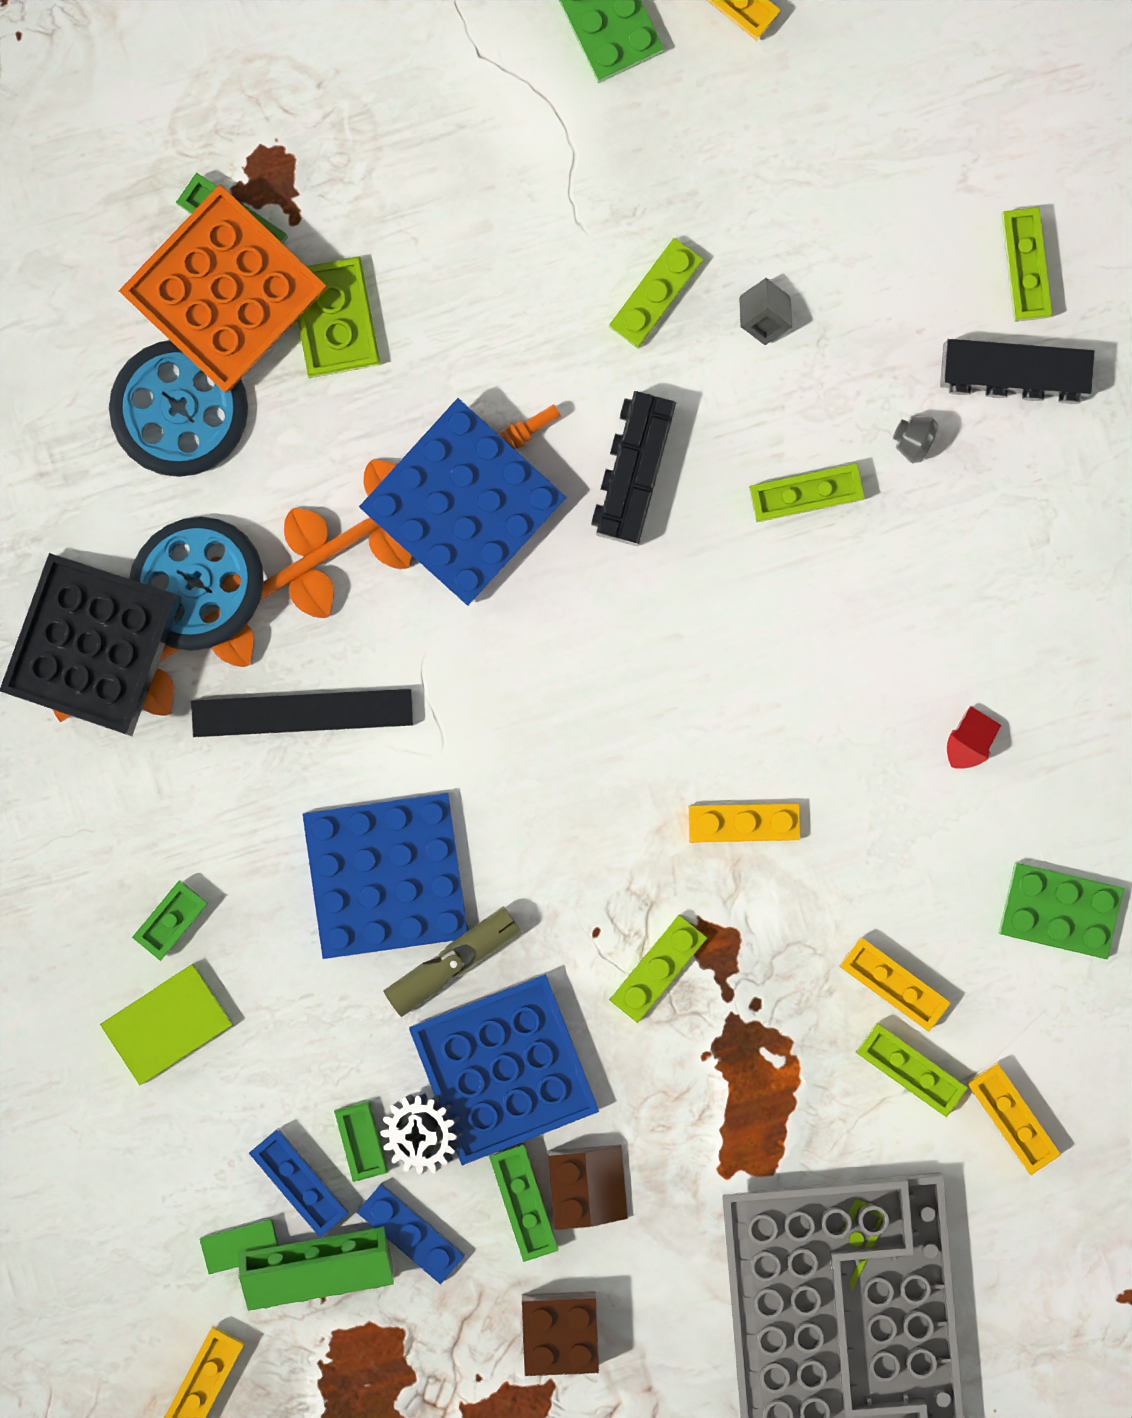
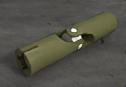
(434, 974)

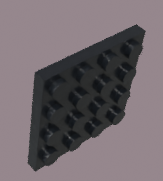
(90, 644)

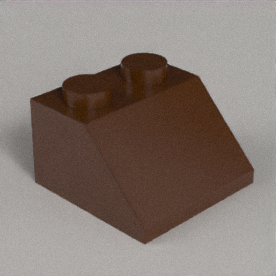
(587, 1186)

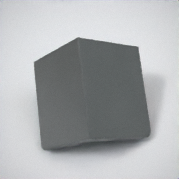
(765, 311)

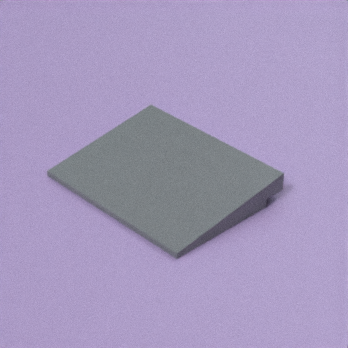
(811, 1342)

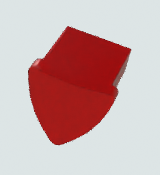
(971, 739)

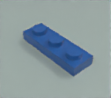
(299, 1182)
(411, 1233)

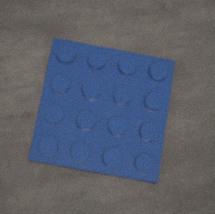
(462, 501)
(385, 875)
(504, 1068)

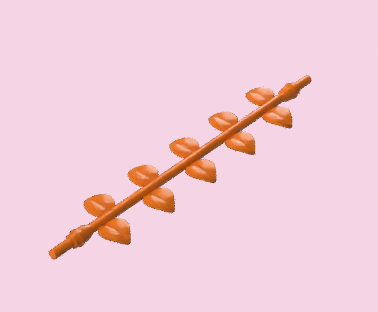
(311, 589)

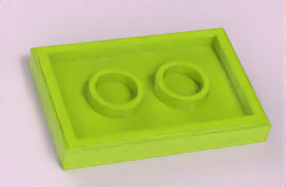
(339, 325)
(166, 1024)

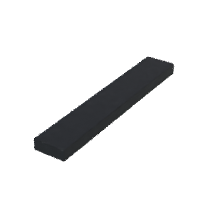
(302, 713)

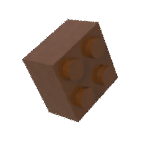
(560, 1333)

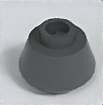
(915, 437)

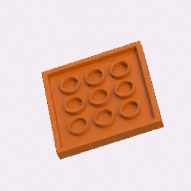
(223, 289)

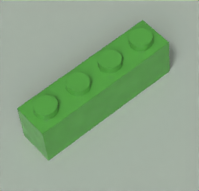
(315, 1268)

